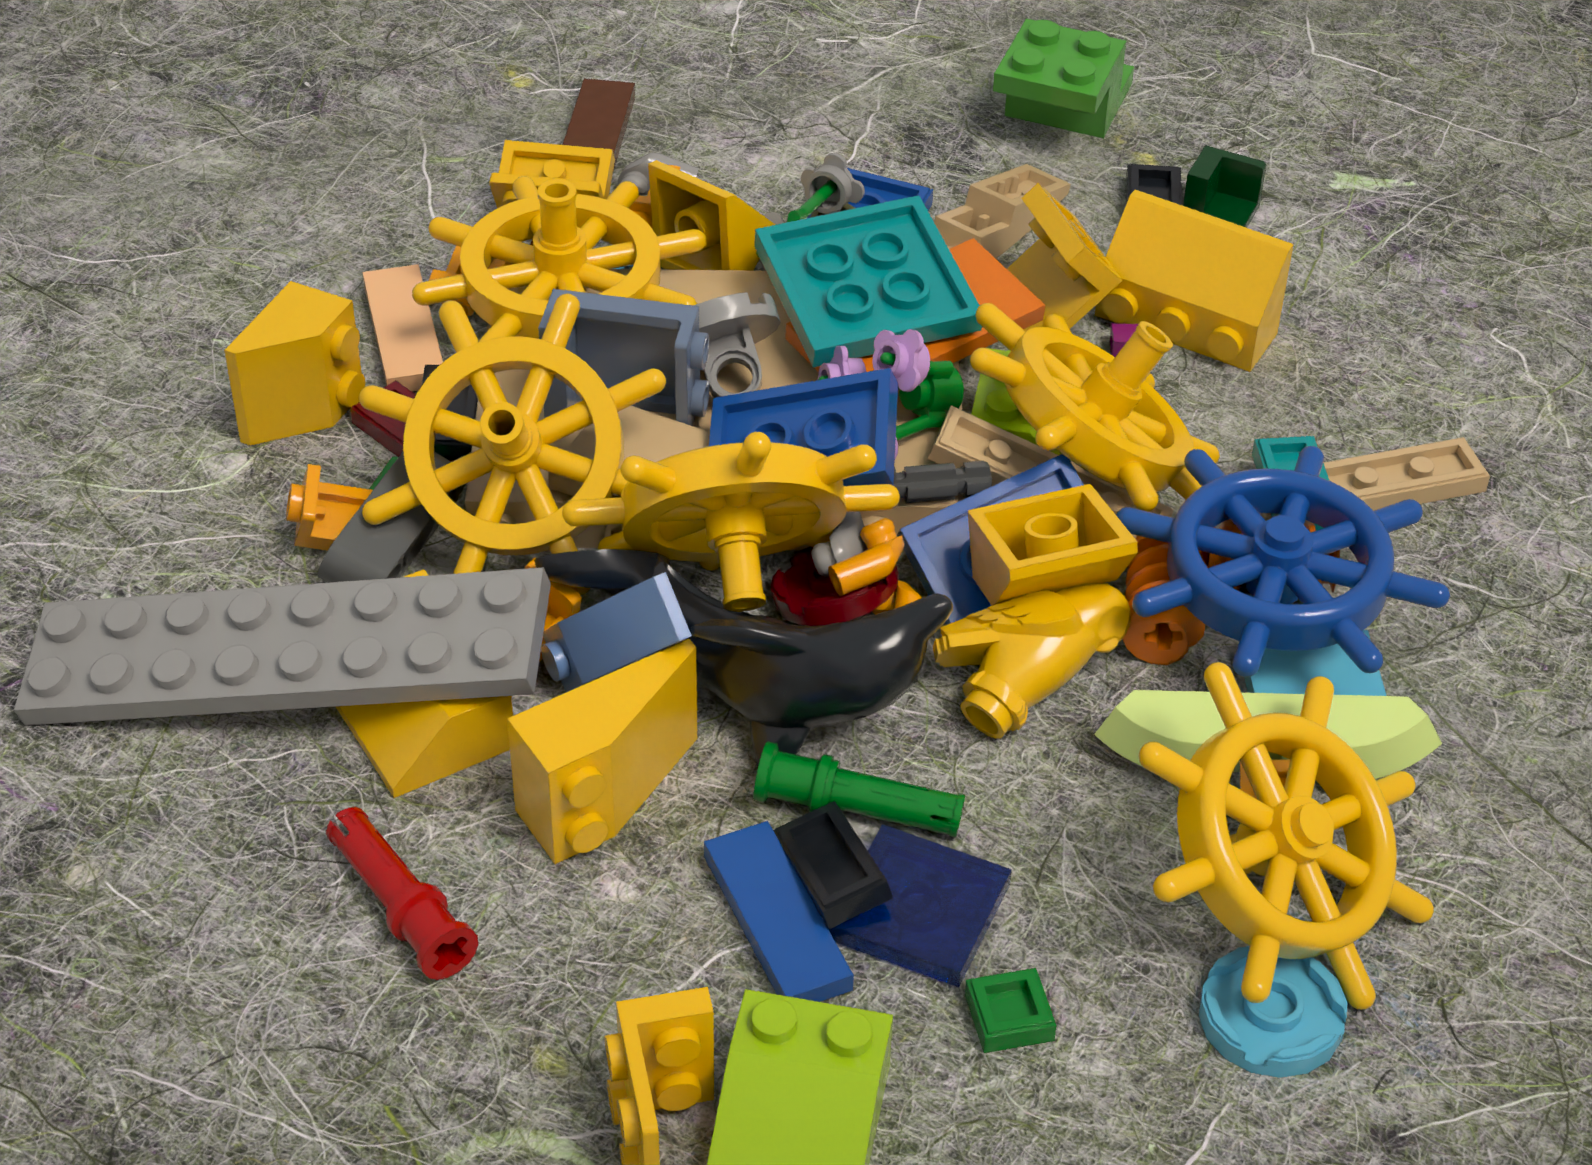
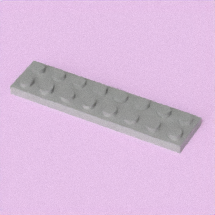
(287, 647)

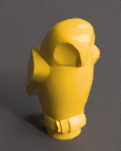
(1029, 649)

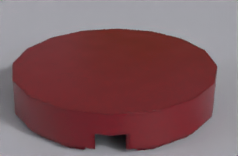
(812, 601)

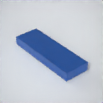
(777, 914)

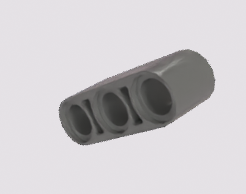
(384, 549)

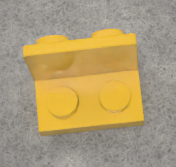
(1064, 263)
(658, 1063)

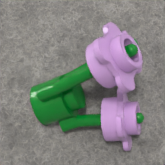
(923, 385)

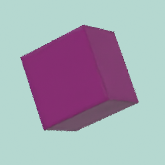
(1119, 336)

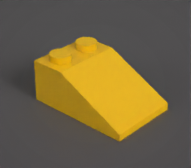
(602, 750)

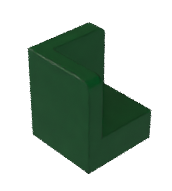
(1225, 185)

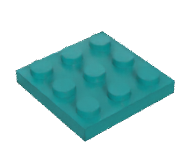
(866, 274)

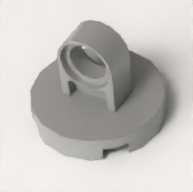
(733, 330)

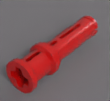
(414, 908)

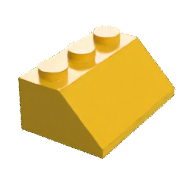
(1197, 279)
(428, 739)

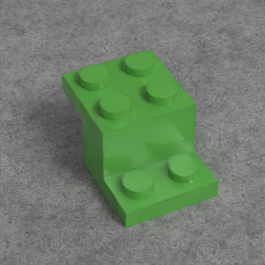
(1064, 77)

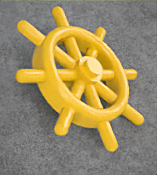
(562, 255)
(1094, 404)
(508, 437)
(734, 505)
(1286, 836)

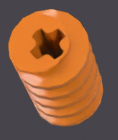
(1165, 635)

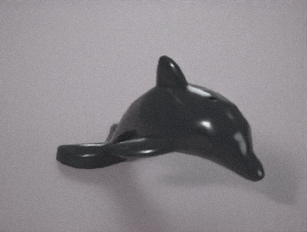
(772, 670)

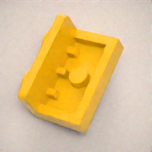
(585, 167)

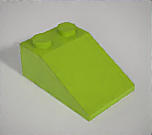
(801, 1083)

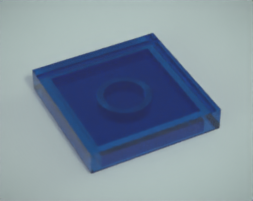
(937, 907)

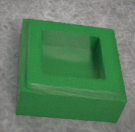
(1010, 1010)

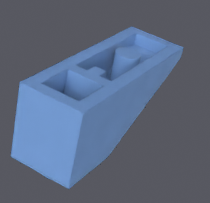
(614, 633)

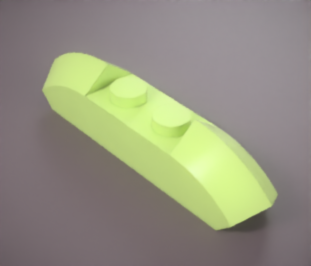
(1382, 730)

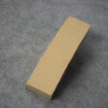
(995, 209)

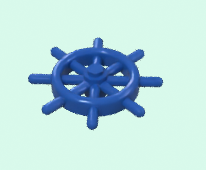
(1281, 560)

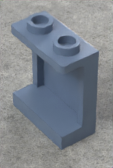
(629, 337)

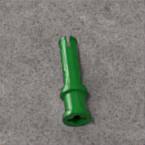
(822, 781)

